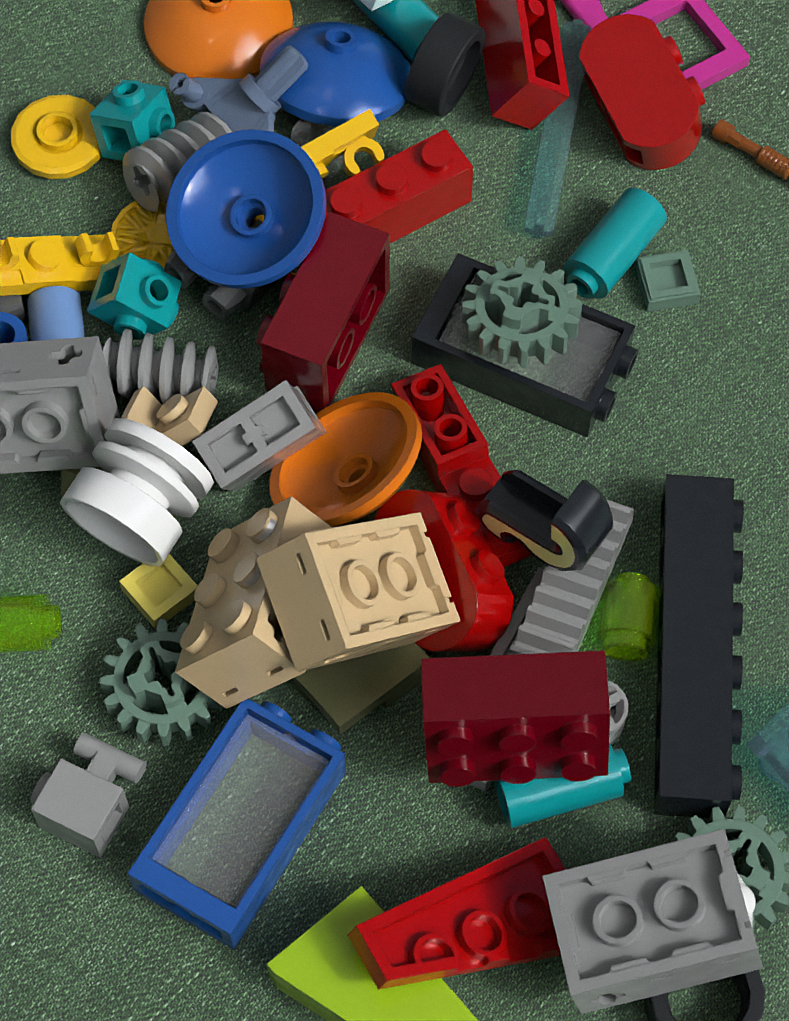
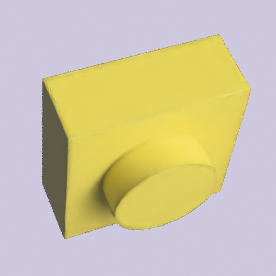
(159, 590)

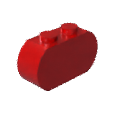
(642, 91)
(468, 565)

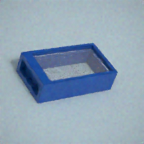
(239, 821)

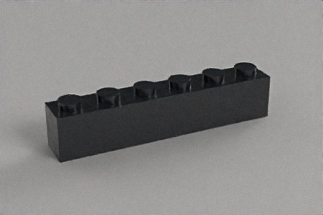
(696, 647)

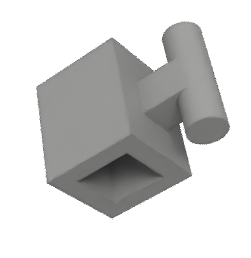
(85, 803)

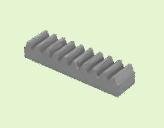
(569, 598)

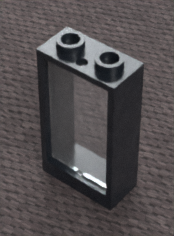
(566, 391)

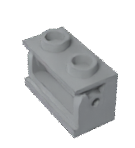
(259, 436)

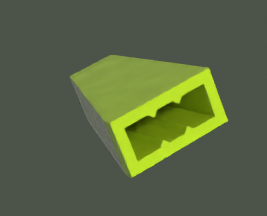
(332, 981)

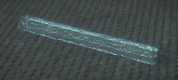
(556, 140)

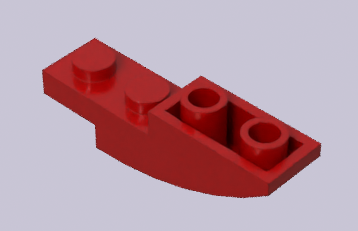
(454, 447)

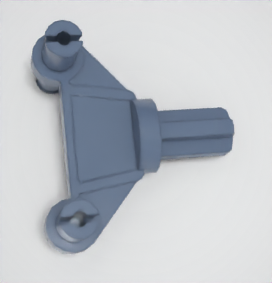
(246, 101)

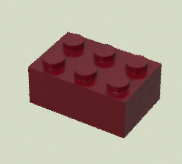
(326, 310)
(516, 717)

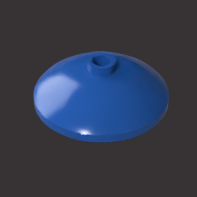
(345, 74)
(228, 187)

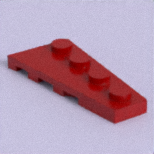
(466, 925)

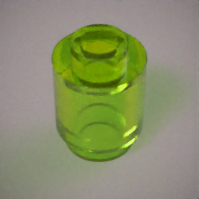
(629, 616)
(28, 623)

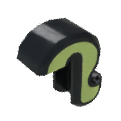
(547, 524)

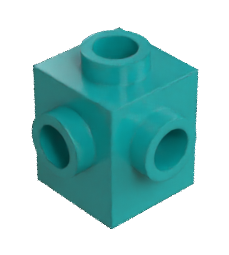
(130, 117)
(135, 296)

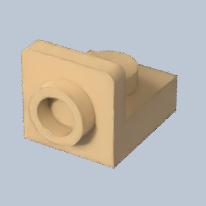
(178, 418)

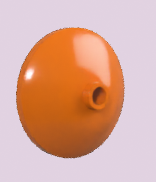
(212, 37)
(356, 463)

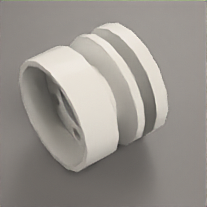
(137, 491)

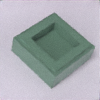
(667, 280)

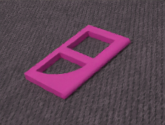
(731, 54)

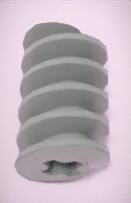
(155, 164)
(160, 370)

